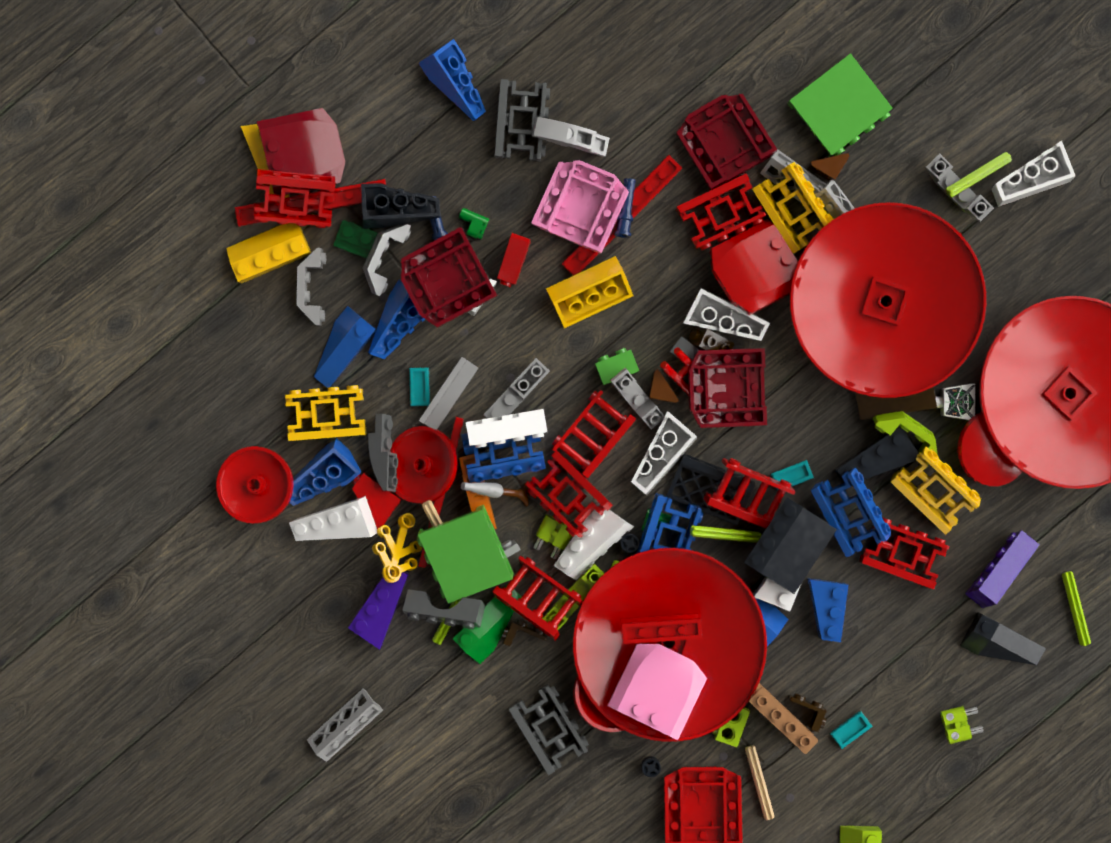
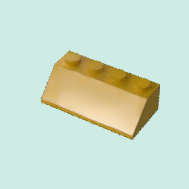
(267, 251)
(590, 292)

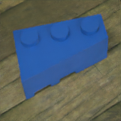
(829, 607)

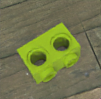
(736, 725)

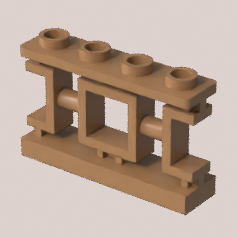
(783, 719)

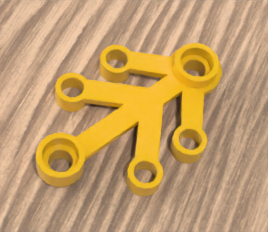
(396, 549)

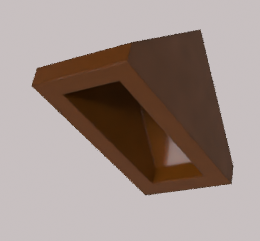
(829, 167)
(660, 389)

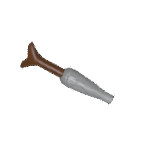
(496, 490)

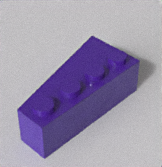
(377, 612)

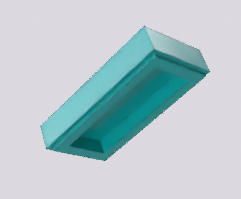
(419, 387)
(794, 474)
(851, 729)

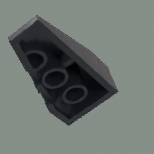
(392, 207)
(997, 641)

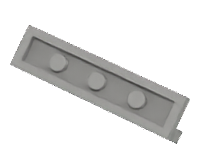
(780, 161)
(834, 202)
(449, 393)
(346, 728)

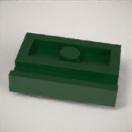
(355, 239)

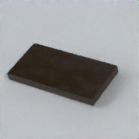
(872, 406)

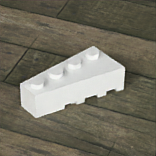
(1040, 174)
(720, 315)
(506, 427)
(664, 451)
(338, 522)
(600, 536)
(775, 594)

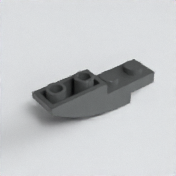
(382, 460)

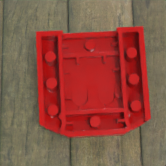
(754, 267)
(703, 806)

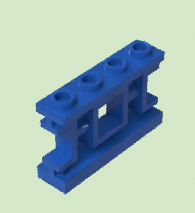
(504, 466)
(838, 519)
(652, 533)

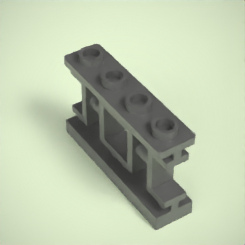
(506, 119)
(534, 737)

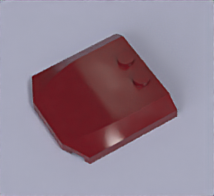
(725, 139)
(302, 144)
(446, 279)
(728, 388)

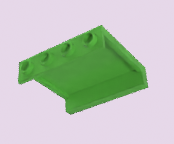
(841, 105)
(465, 555)

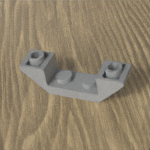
(967, 200)
(313, 261)
(377, 282)
(637, 398)

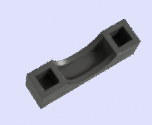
(466, 613)

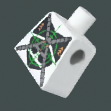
(957, 401)

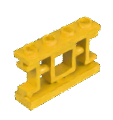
(779, 212)
(326, 428)
(925, 500)

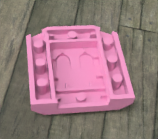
(581, 204)
(658, 688)

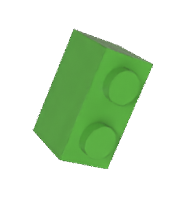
(610, 367)

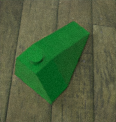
(482, 641)

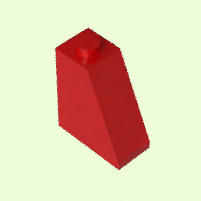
(513, 260)
(380, 502)

